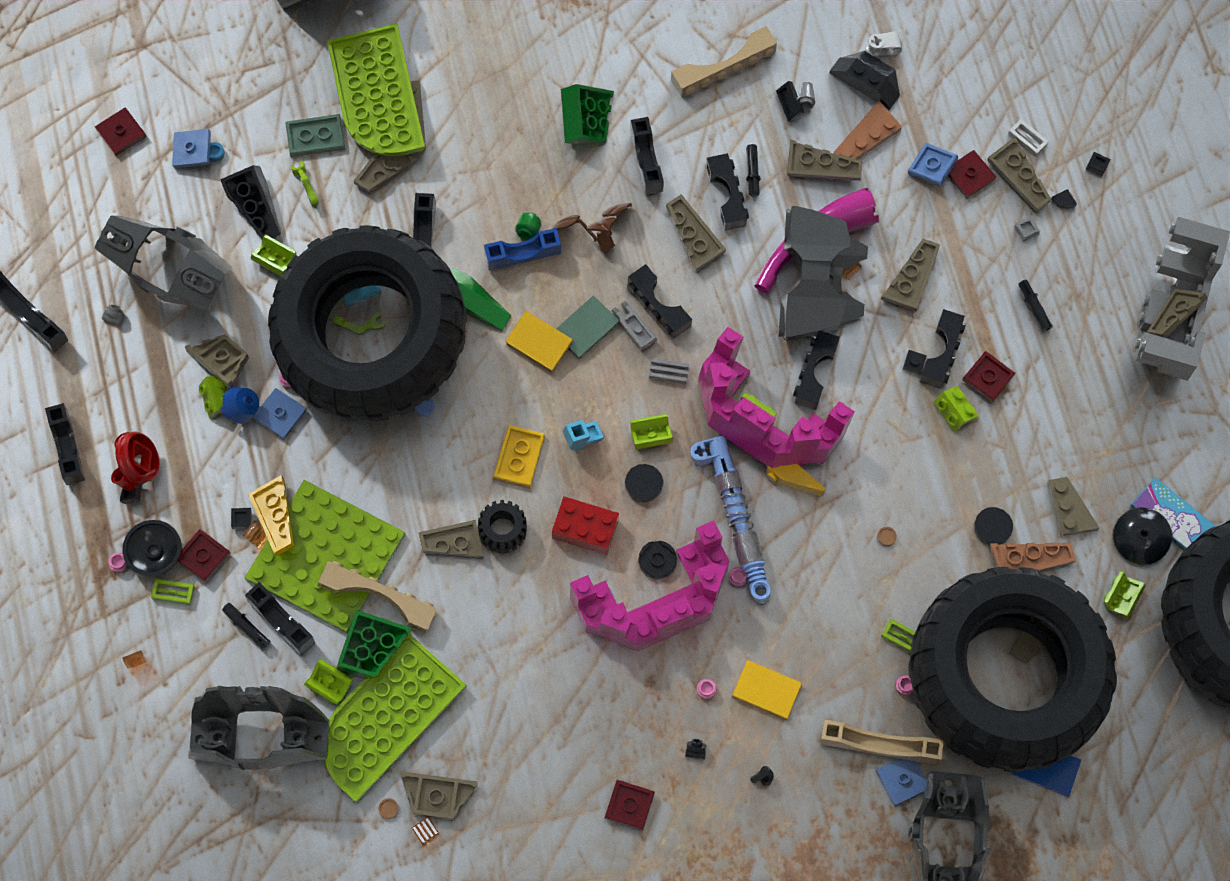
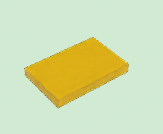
(539, 341)
(519, 456)
(766, 689)

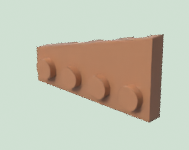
(869, 133)
(1033, 555)

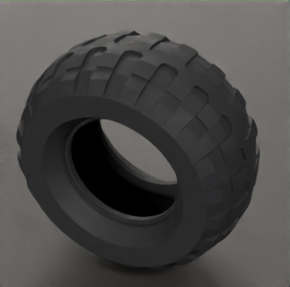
(327, 274)
(1195, 617)
(974, 724)

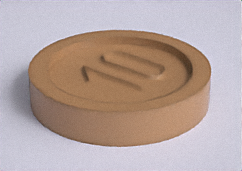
(886, 536)
(388, 808)

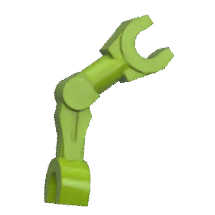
(300, 171)
(359, 330)

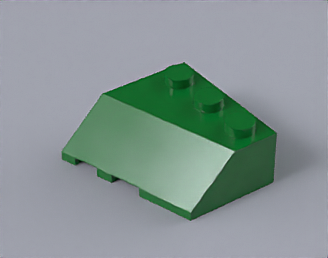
(585, 114)
(370, 645)

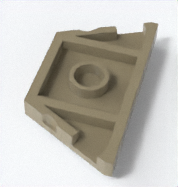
(220, 357)
(436, 795)

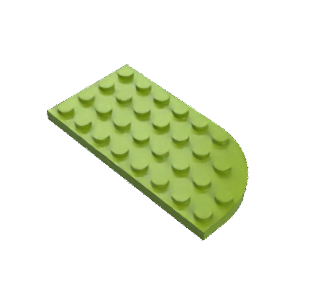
(376, 91)
(387, 716)

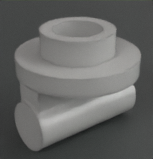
(113, 314)

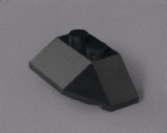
(869, 77)

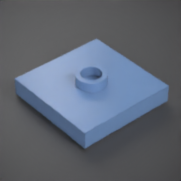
(191, 148)
(933, 164)
(279, 413)
(902, 780)

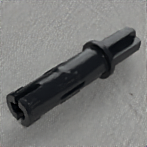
(752, 168)
(1035, 306)
(245, 625)

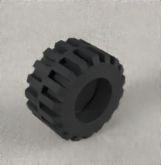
(502, 511)

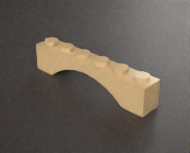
(692, 77)
(339, 580)
(909, 748)

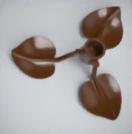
(603, 226)

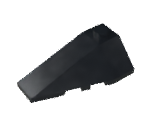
(252, 198)

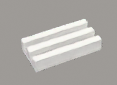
(1026, 140)

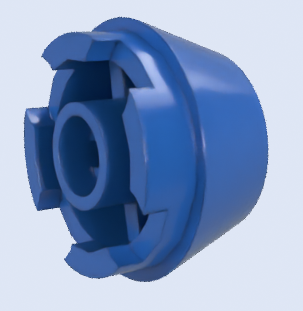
(240, 404)

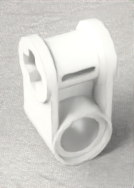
(885, 43)

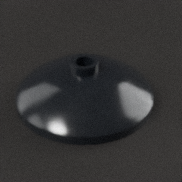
(144, 539)
(1137, 548)

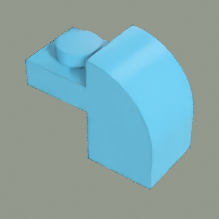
(581, 434)

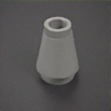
(807, 96)

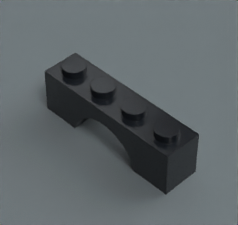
(645, 154)
(720, 171)
(673, 319)
(936, 368)
(810, 389)
(65, 443)
(279, 619)

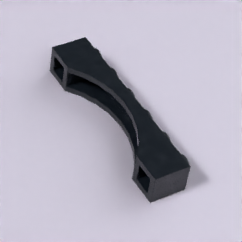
(424, 218)
(30, 316)

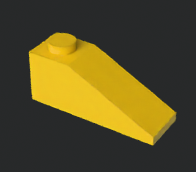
(796, 478)

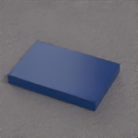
(1056, 778)

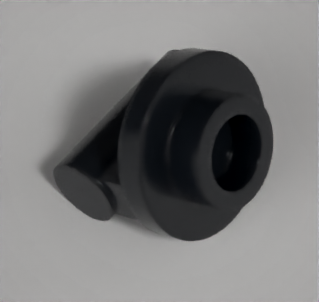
(696, 749)
(765, 775)

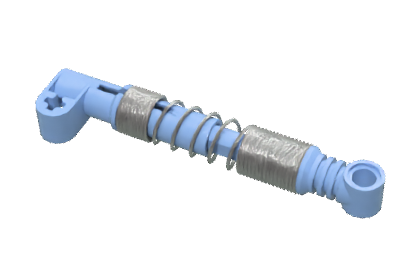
(730, 489)

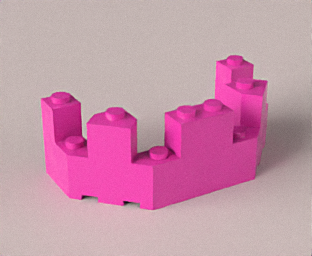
(752, 427)
(667, 616)

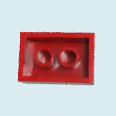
(585, 525)

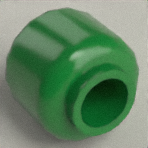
(528, 225)

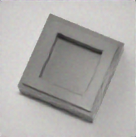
(1027, 228)

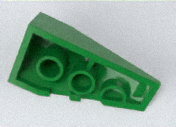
(479, 302)

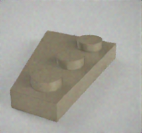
(381, 169)
(1175, 310)
(1070, 509)
(454, 540)

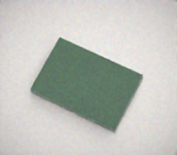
(315, 135)
(588, 326)

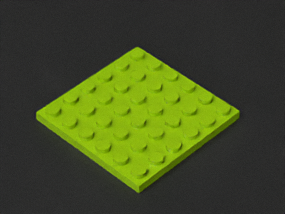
(325, 531)

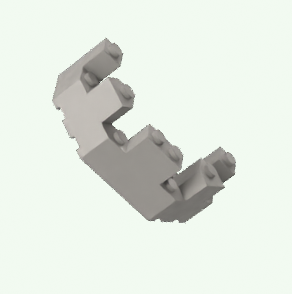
(1194, 271)

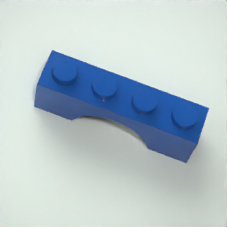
(505, 254)

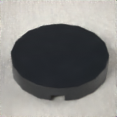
(644, 482)
(993, 525)
(657, 559)

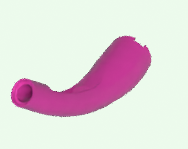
(853, 208)

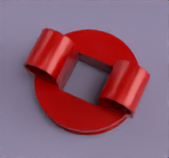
(130, 473)

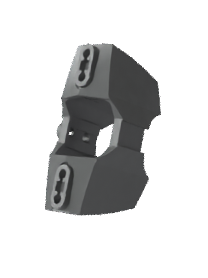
(823, 251)
(200, 261)
(217, 714)
(969, 803)

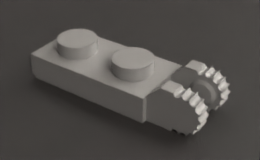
(635, 326)

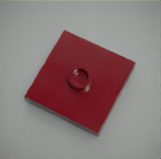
(120, 131)
(971, 174)
(988, 376)
(203, 555)
(629, 805)

